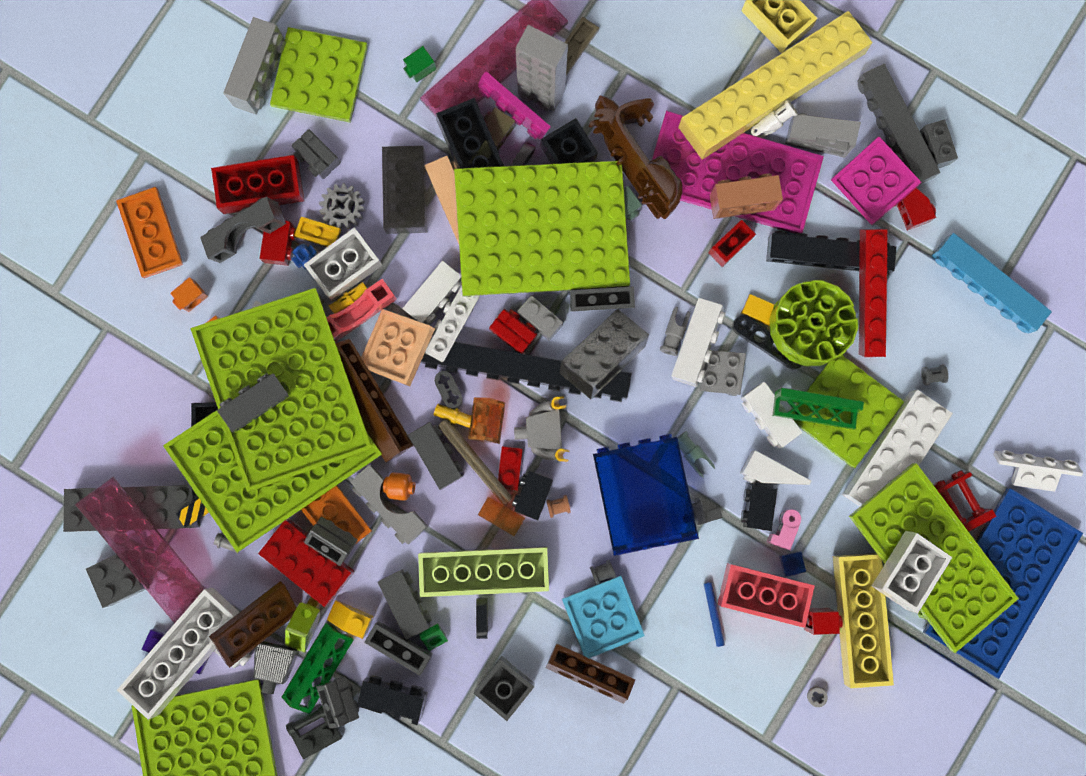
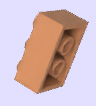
(745, 196)

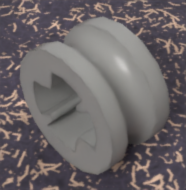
(819, 690)

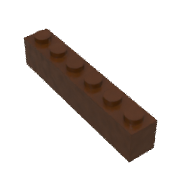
(372, 405)

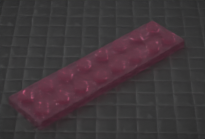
(494, 55)
(141, 547)

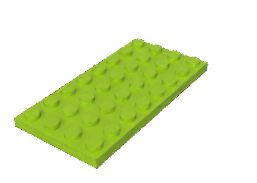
(970, 588)

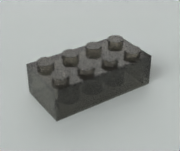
(404, 189)
(603, 353)

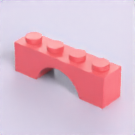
(369, 304)

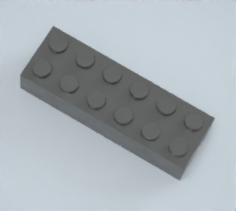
(156, 503)

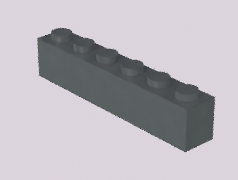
(897, 123)

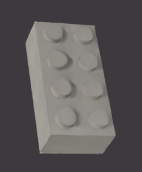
(255, 66)

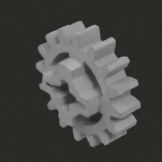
(348, 201)

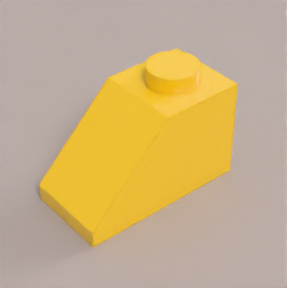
(350, 619)

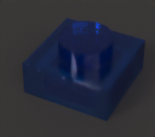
(792, 564)

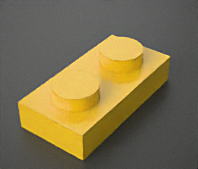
(317, 232)

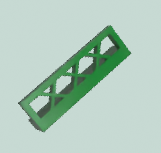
(818, 400)
(312, 667)

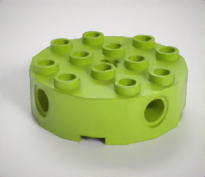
(833, 321)

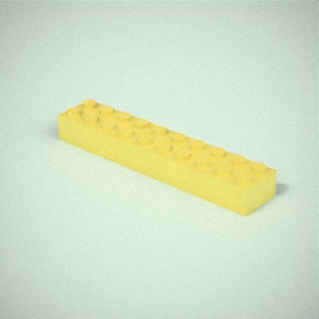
(772, 84)

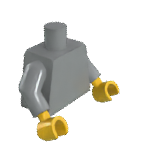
(544, 431)

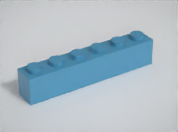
(991, 284)

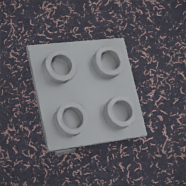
(724, 373)

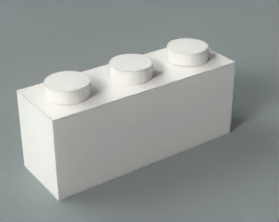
(433, 294)
(760, 404)

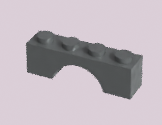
(222, 241)

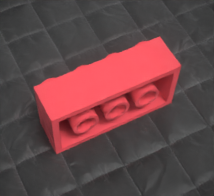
(766, 595)

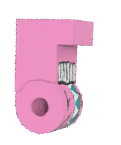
(787, 529)

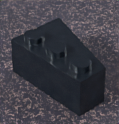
(392, 698)

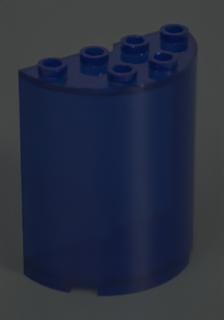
(645, 495)

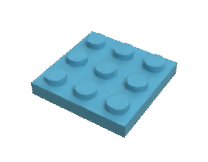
(603, 617)

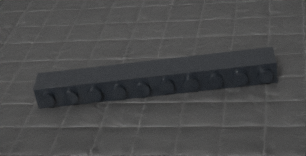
(519, 367)

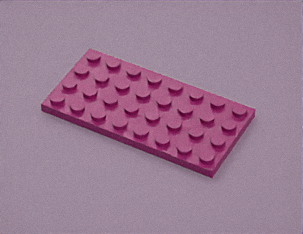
(738, 159)

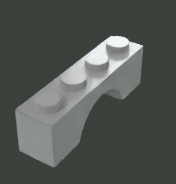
(370, 485)

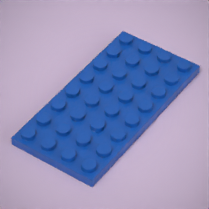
(1029, 553)

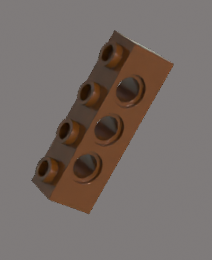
(590, 673)

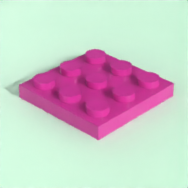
(876, 181)

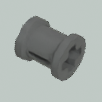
(934, 374)
(602, 572)

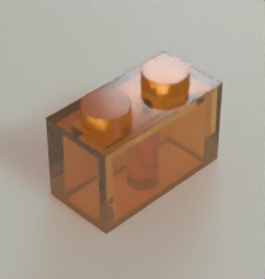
(486, 420)
(501, 516)

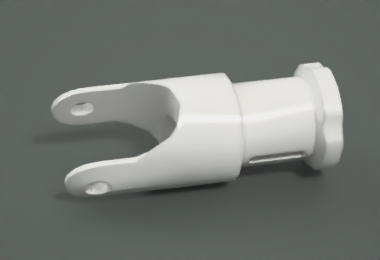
(774, 120)

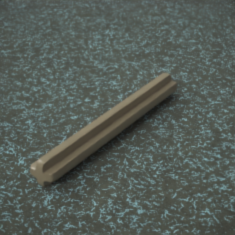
(475, 462)

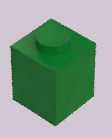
(419, 64)

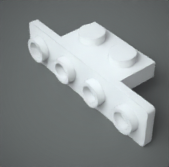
(451, 325)
(1037, 471)

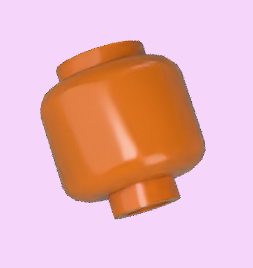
(399, 486)

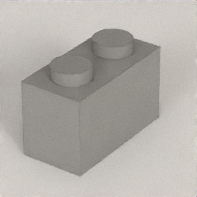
(540, 317)

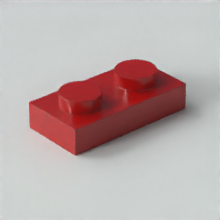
(510, 467)

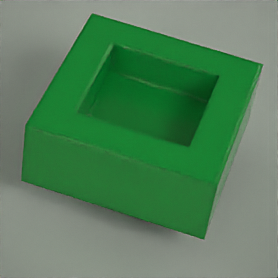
(433, 637)

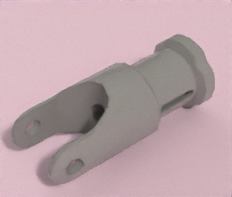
(674, 334)

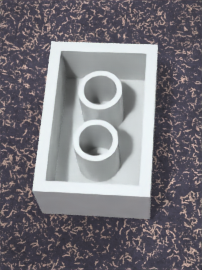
(343, 264)
(911, 571)

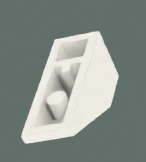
(765, 470)

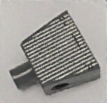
(273, 664)

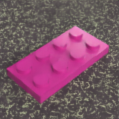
(517, 109)

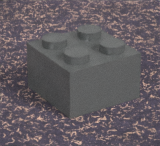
(113, 581)
(504, 688)

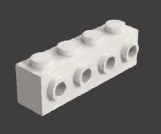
(697, 342)

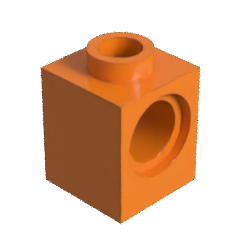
(188, 295)

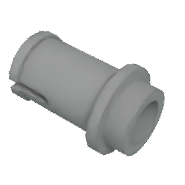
(222, 541)

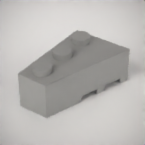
(823, 134)

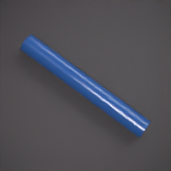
(714, 614)

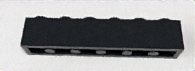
(819, 251)

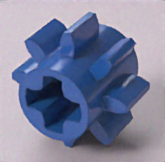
(303, 254)

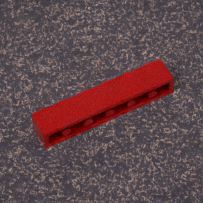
(872, 292)

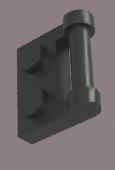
(314, 739)

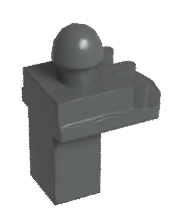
(705, 516)

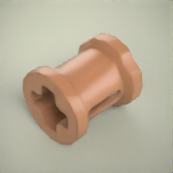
(558, 506)

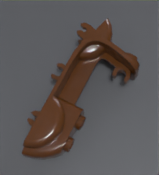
(651, 179)

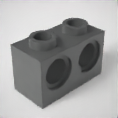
(939, 143)

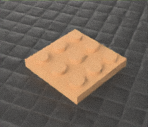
(396, 347)

